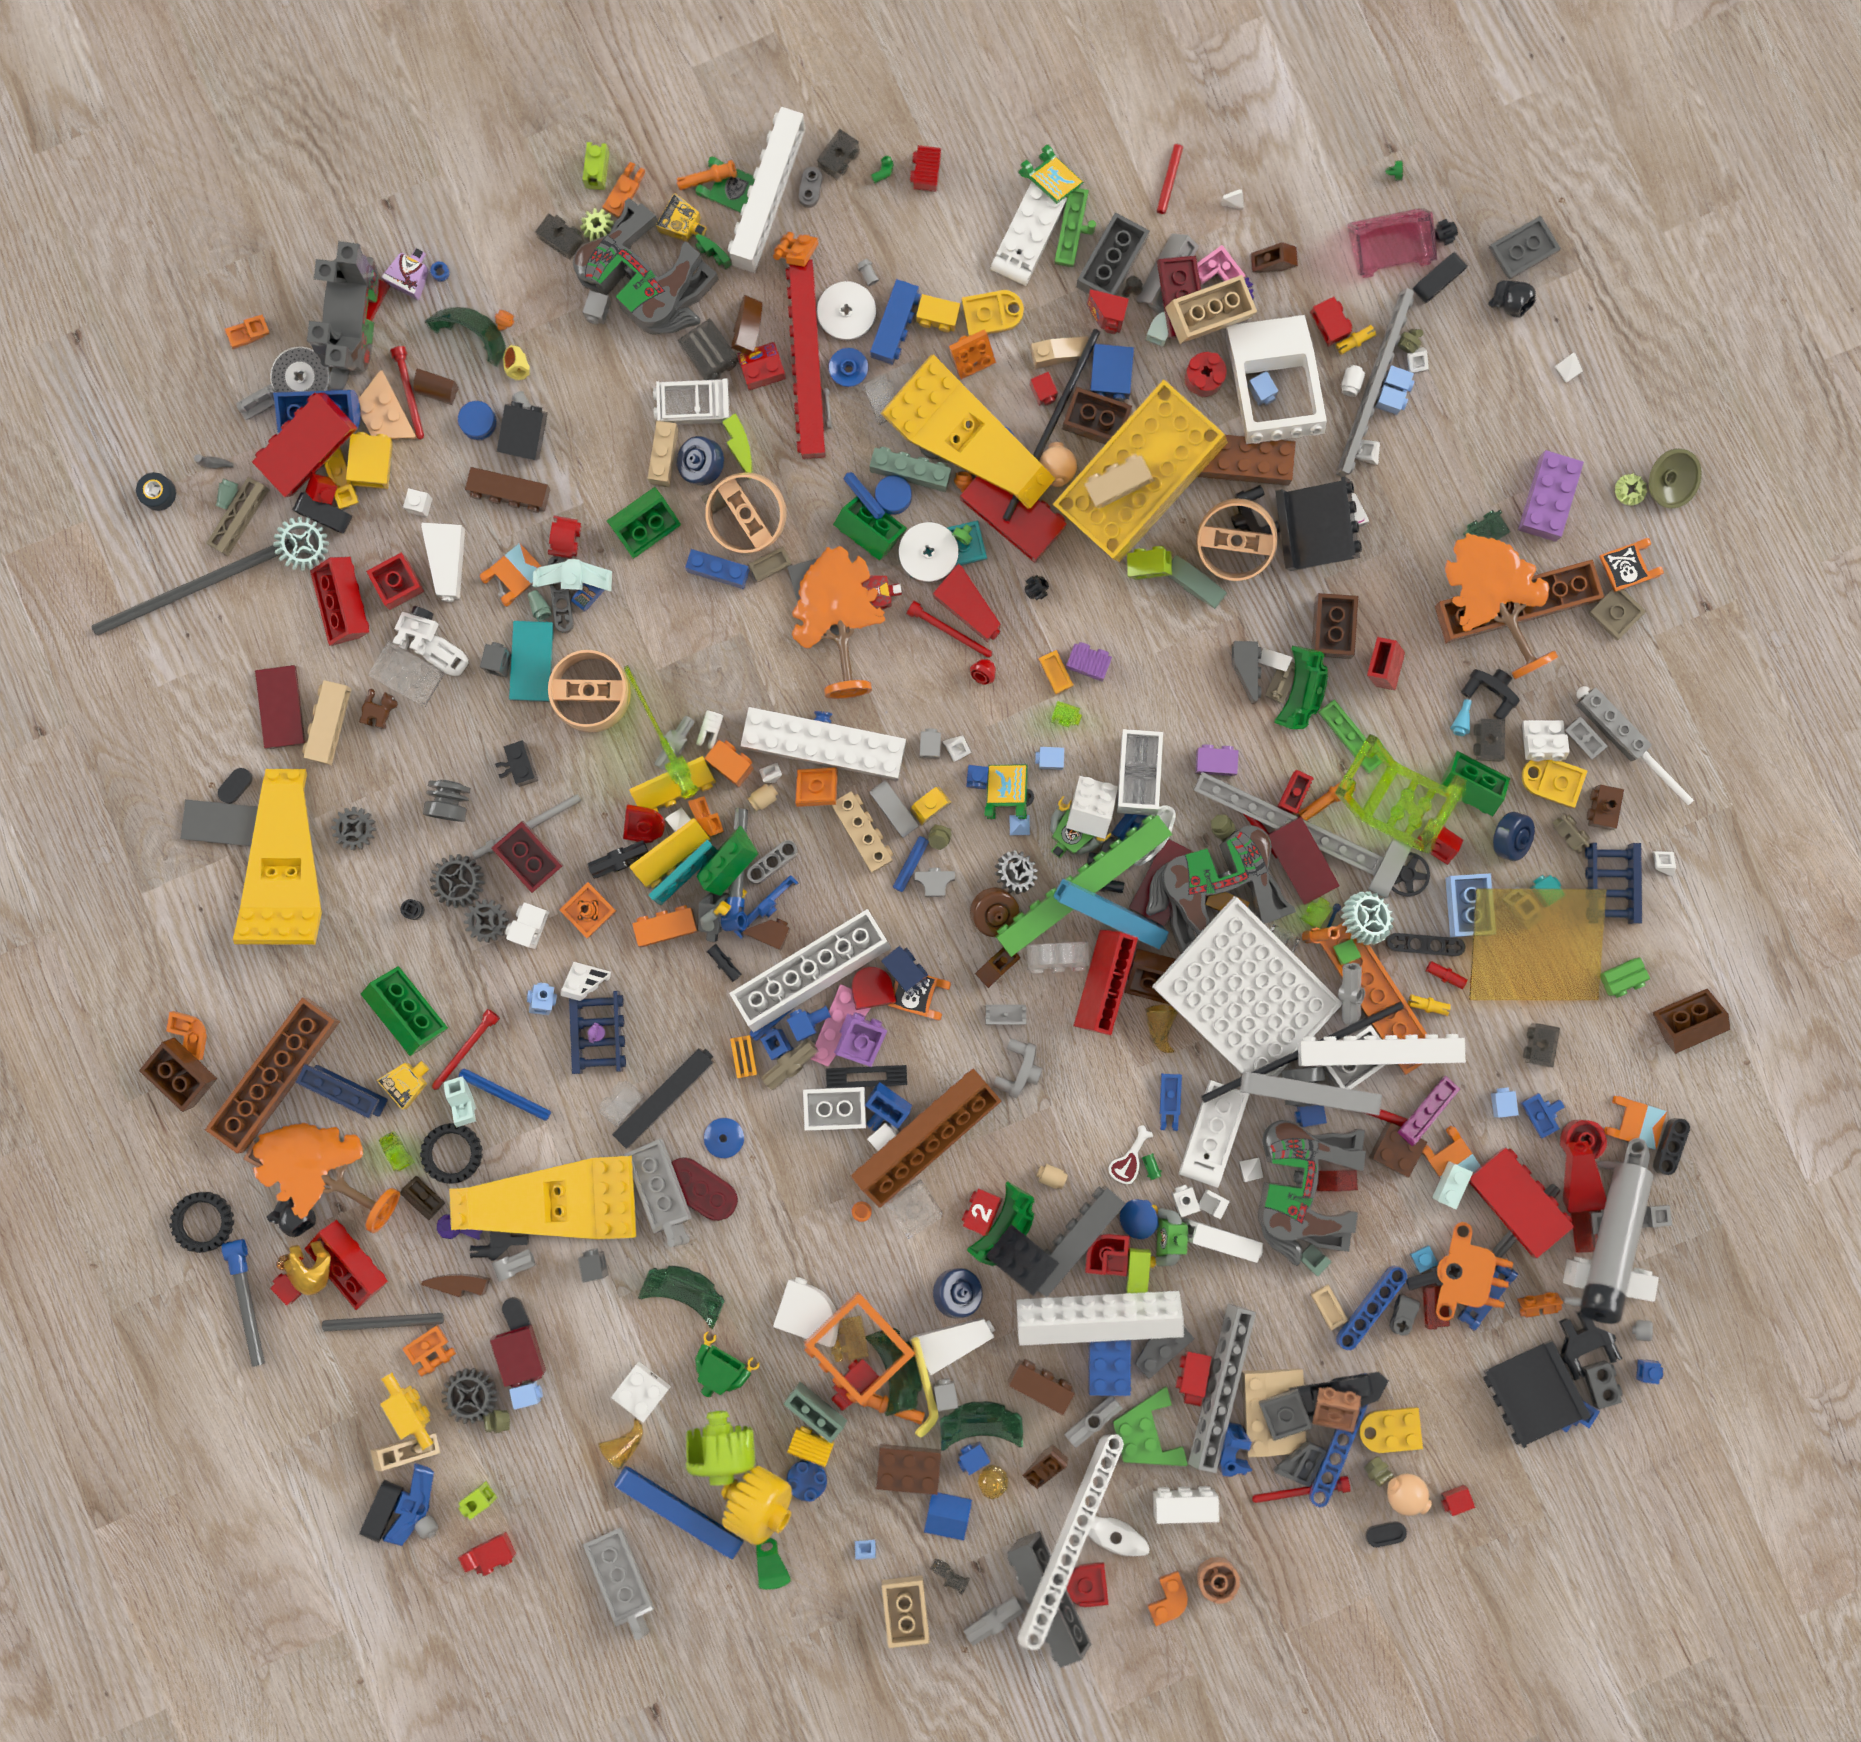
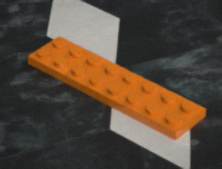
(1379, 993)

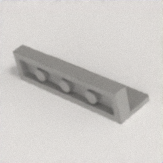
(1177, 246)

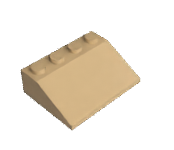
(1259, 1386)

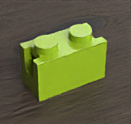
(596, 166)
(1149, 563)
(477, 1501)

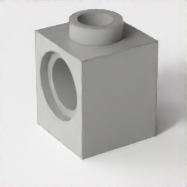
(596, 307)
(930, 744)
(945, 1394)

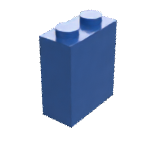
(1112, 371)

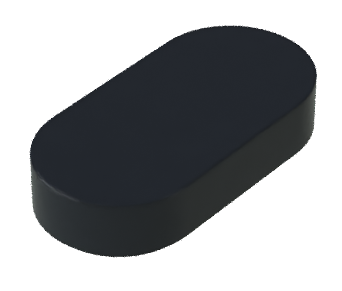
(235, 785)
(515, 1313)
(1386, 1534)

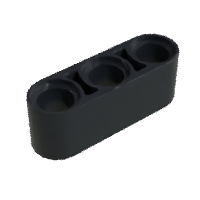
(1439, 277)
(322, 513)
(1679, 1140)
(381, 1511)

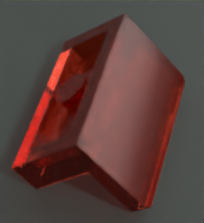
(1583, 1231)
(1430, 1301)

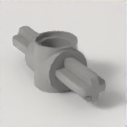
(676, 740)

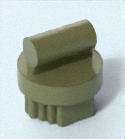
(1409, 340)
(1222, 826)
(939, 836)
(497, 1421)
(1378, 1471)

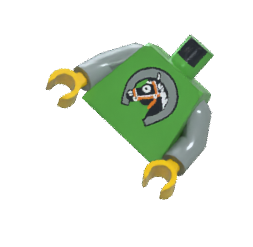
(1070, 839)
(1171, 1238)

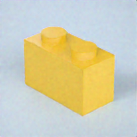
(938, 313)

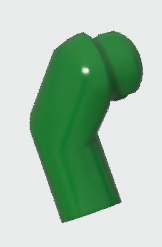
(885, 170)

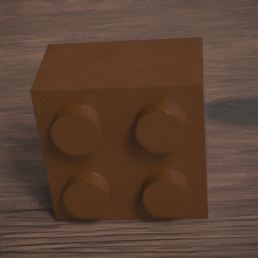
(1395, 1152)

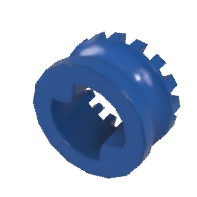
(446, 271)
(823, 717)

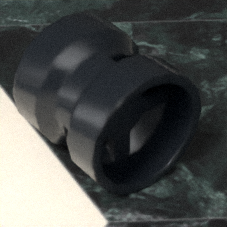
(415, 911)

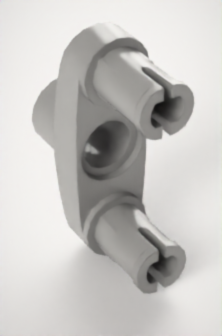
(1028, 1071)

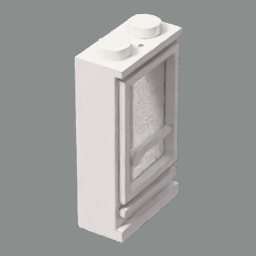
(692, 401)

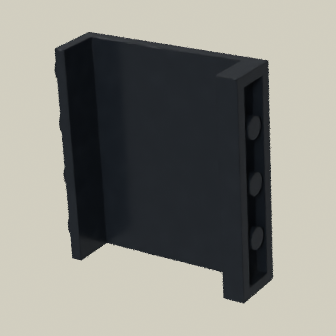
(1318, 525)
(1535, 1393)

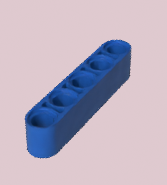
(1372, 1297)

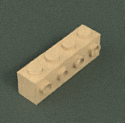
(327, 722)
(861, 831)

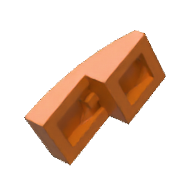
(247, 332)
(708, 822)

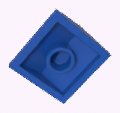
(948, 1516)

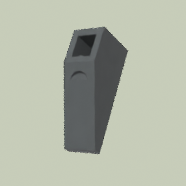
(1245, 663)

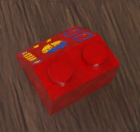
(1107, 310)
(762, 366)

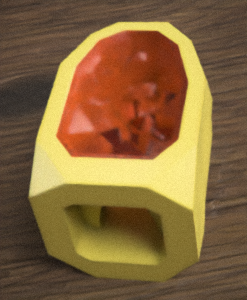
(515, 363)

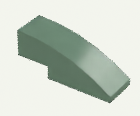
(1196, 582)

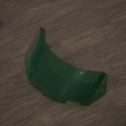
(476, 322)
(687, 1287)
(905, 1382)
(981, 1420)

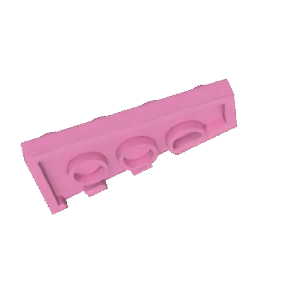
(830, 1032)

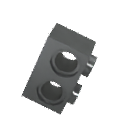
(495, 659)
(593, 1265)
(1597, 1386)

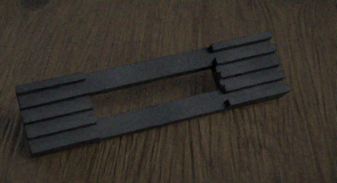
(838, 1076)

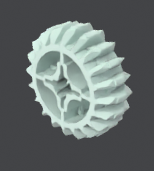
(310, 529)
(1373, 918)

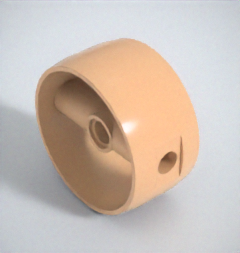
(737, 500)
(1221, 539)
(574, 690)

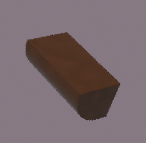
(435, 386)

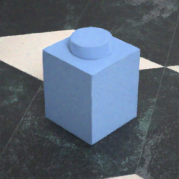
(1263, 389)
(1050, 758)
(1504, 1103)
(526, 1395)

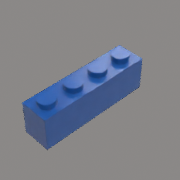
(894, 322)

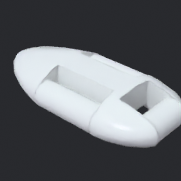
(443, 656)

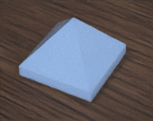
(1019, 826)
(865, 1549)

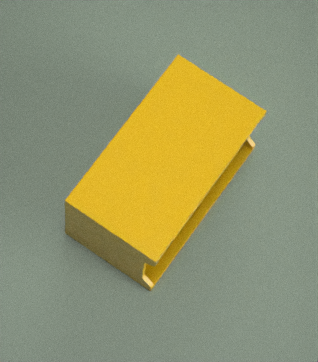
(1176, 448)

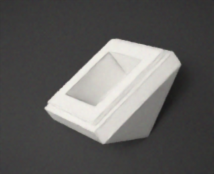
(770, 773)

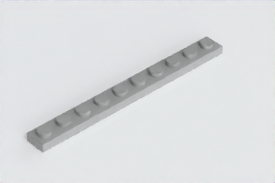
(1377, 376)
(1277, 817)

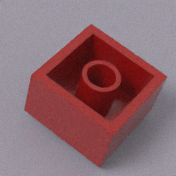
(395, 581)

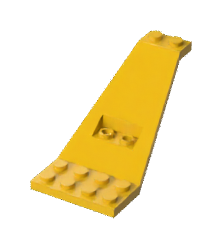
(936, 409)
(280, 905)
(593, 1201)

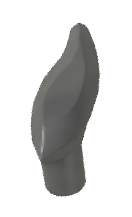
(212, 462)

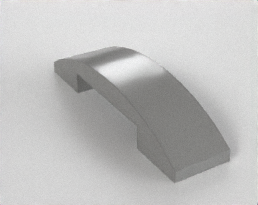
(1654, 1217)

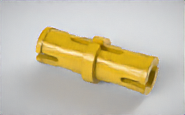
(1355, 339)
(1429, 1005)

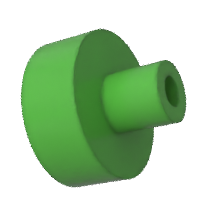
(962, 535)

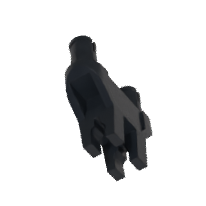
(498, 1244)
(1584, 1341)

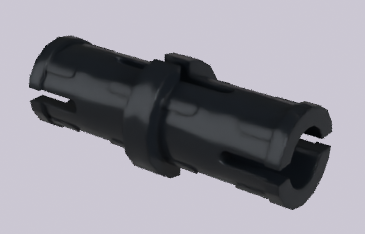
(724, 963)

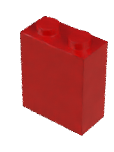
(1386, 663)

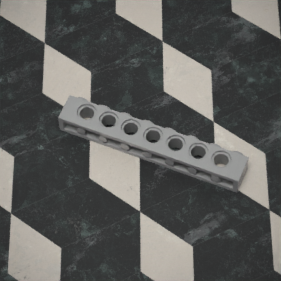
(1221, 1388)

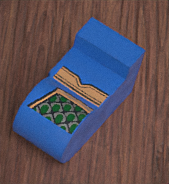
(587, 596)

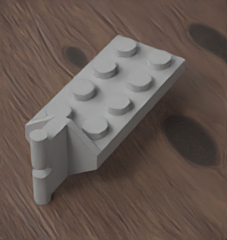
(660, 1191)
(620, 1580)

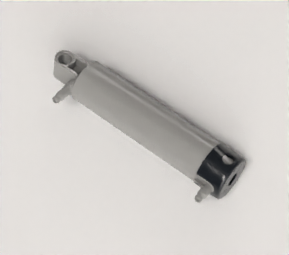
(1617, 1237)

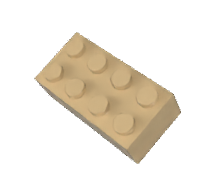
(1211, 309)

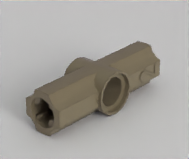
(790, 1064)

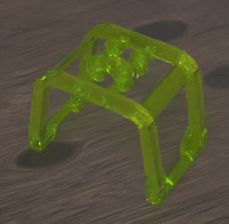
(1454, 793)

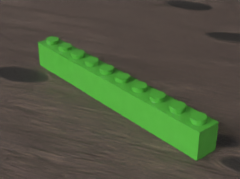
(1090, 877)

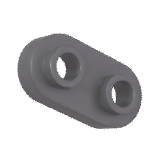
(810, 186)

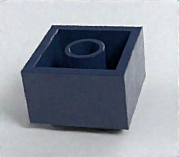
(905, 971)

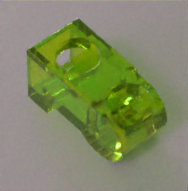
(395, 1151)

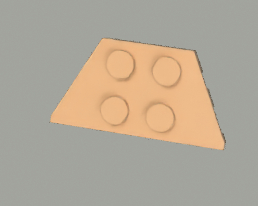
(383, 411)

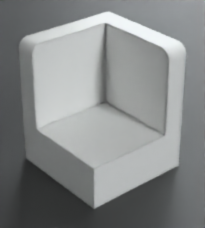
(1213, 1204)

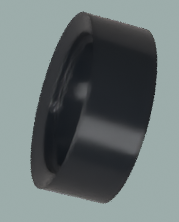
(421, 612)

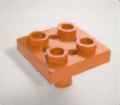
(972, 350)
(574, 908)

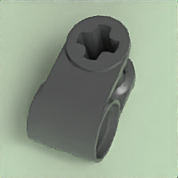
(1405, 1313)

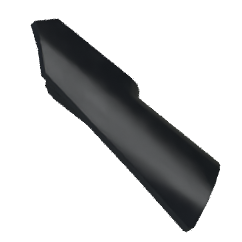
(1367, 1385)

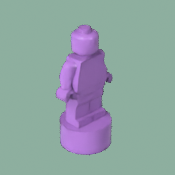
(596, 1033)

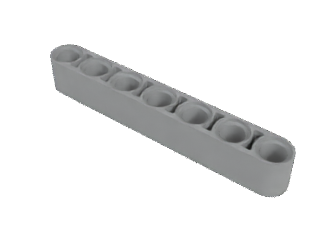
(1311, 1093)

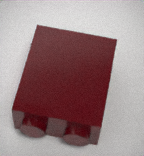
(518, 1356)

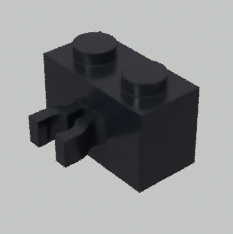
(519, 763)

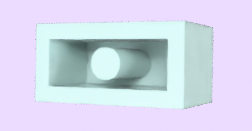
(1452, 1185)

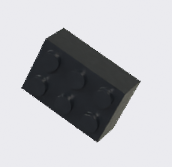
(1022, 1260)

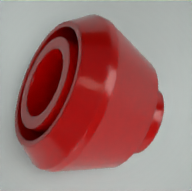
(983, 671)

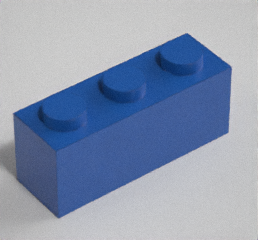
(717, 569)

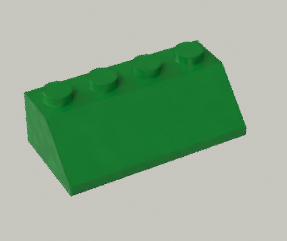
(403, 1010)

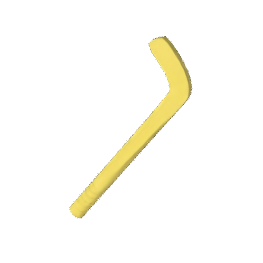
(933, 1411)

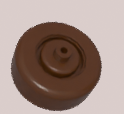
(992, 910)

